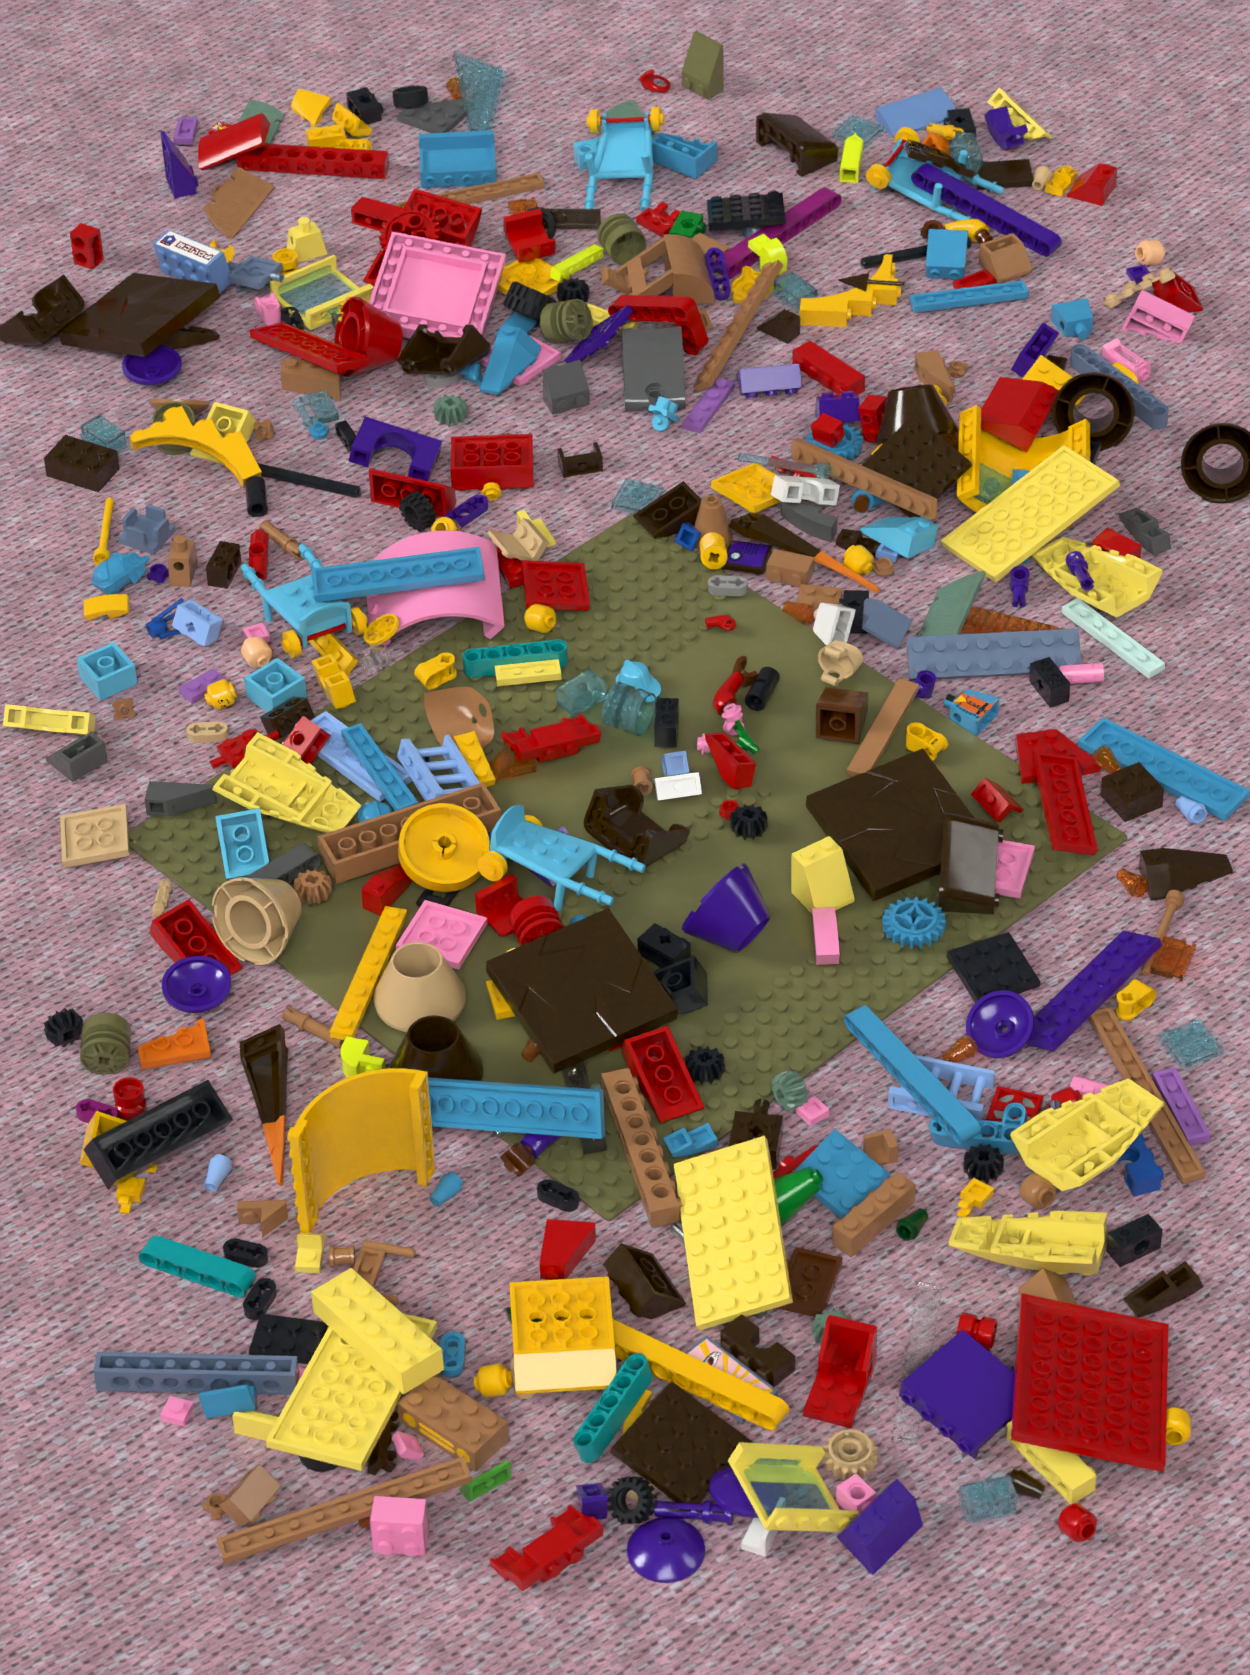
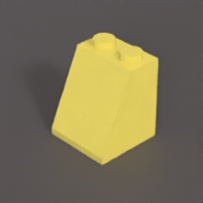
(821, 876)

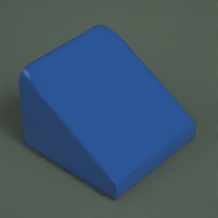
(688, 536)

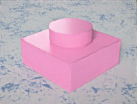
(256, 630)
(813, 1111)
(177, 1411)
(407, 1446)

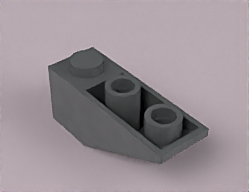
(175, 798)

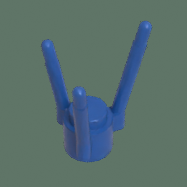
(158, 625)

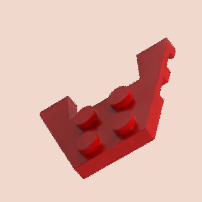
(1051, 742)

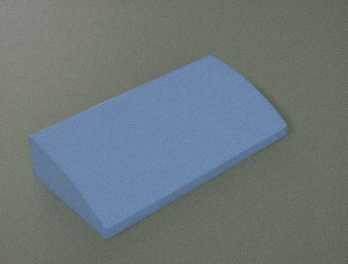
(914, 111)

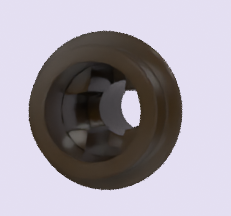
(1026, 1484)

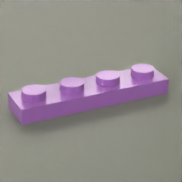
(708, 405)
(1181, 1106)

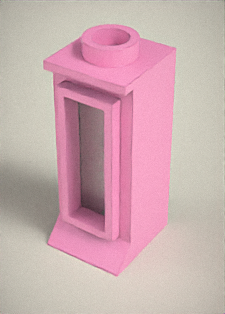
(1115, 352)

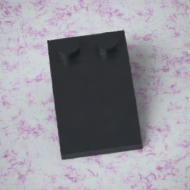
(685, 984)

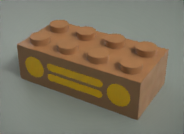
(453, 1421)

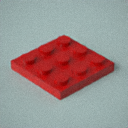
(555, 585)

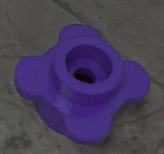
(158, 573)

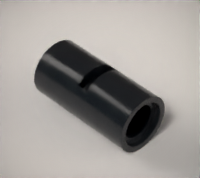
(256, 496)
(762, 688)

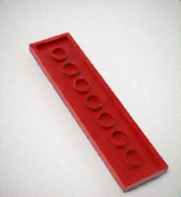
(310, 347)

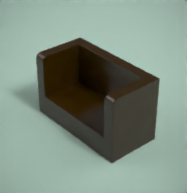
(581, 463)

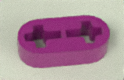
(86, 1104)

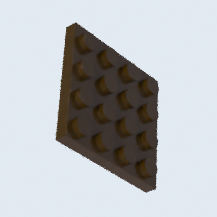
(919, 460)
(678, 1445)

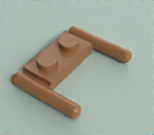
(372, 1258)

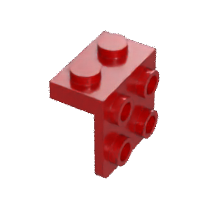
(497, 902)

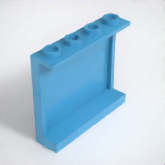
(457, 159)

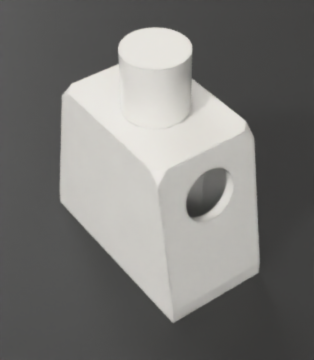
(833, 622)

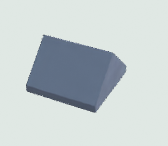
(884, 622)

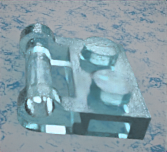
(321, 407)

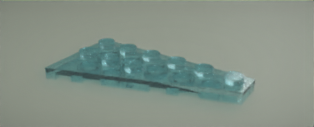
(479, 88)

